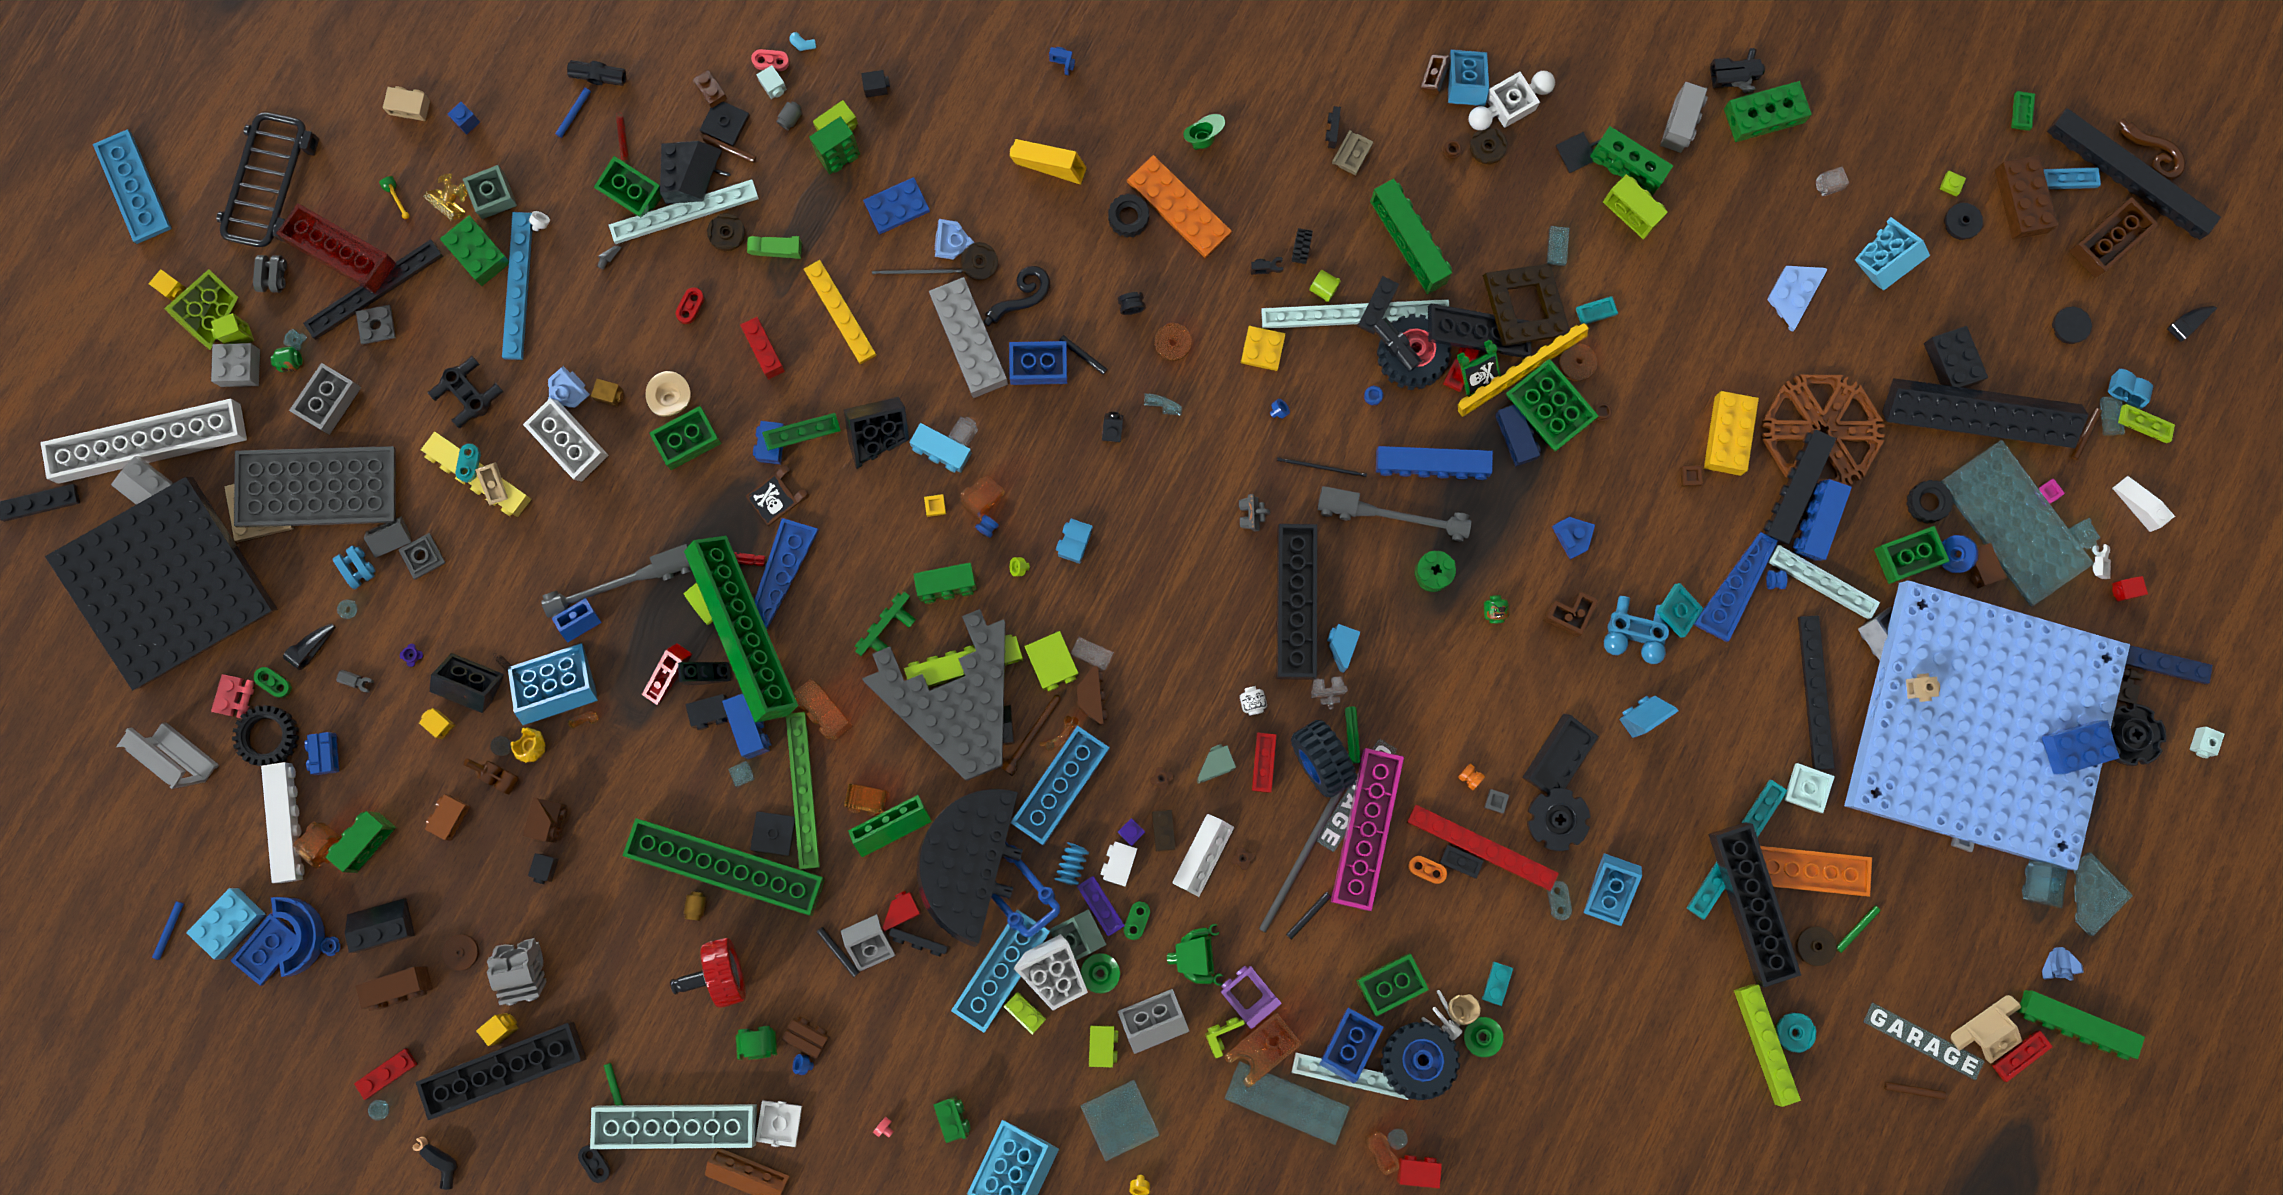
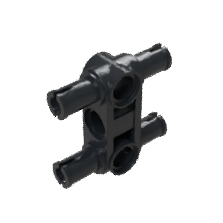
(465, 392)

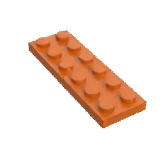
(1179, 206)
(1818, 871)

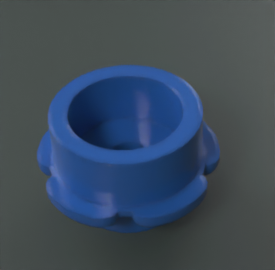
(335, 946)

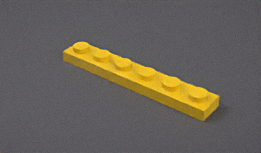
(840, 312)

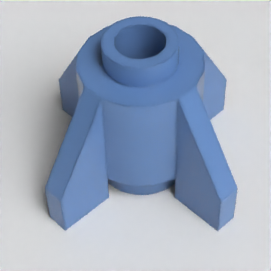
(2062, 964)

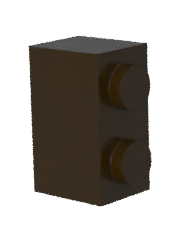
(1163, 830)

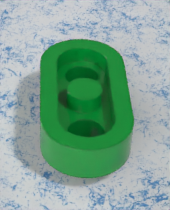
(273, 683)
(1136, 920)

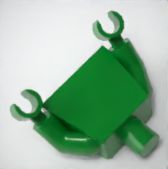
(1195, 956)

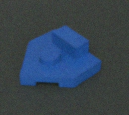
(1574, 535)

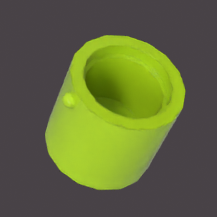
(1325, 285)

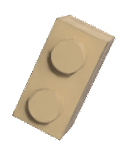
(406, 103)

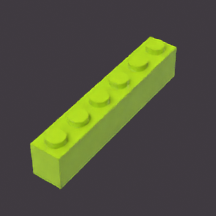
(948, 668)
(1767, 1045)

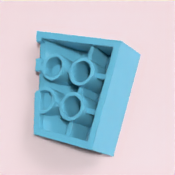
(1892, 254)

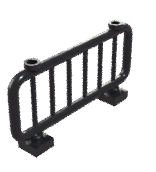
(304, 140)

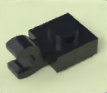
(1261, 266)

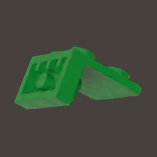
(952, 1120)

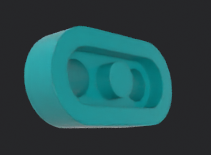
(468, 462)

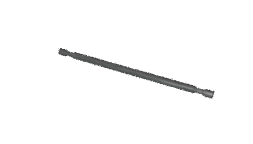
(916, 271)

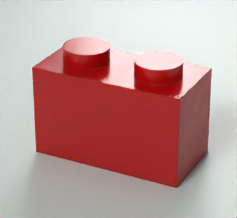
(1419, 1172)

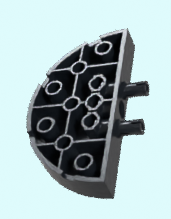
(962, 861)

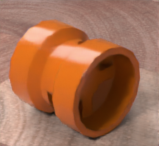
(1473, 778)

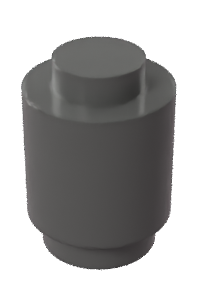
(789, 115)

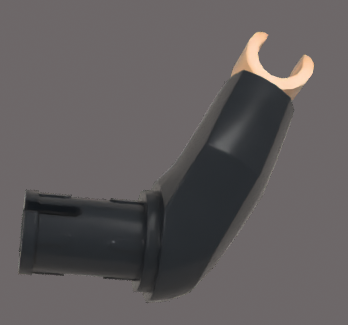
(439, 1160)

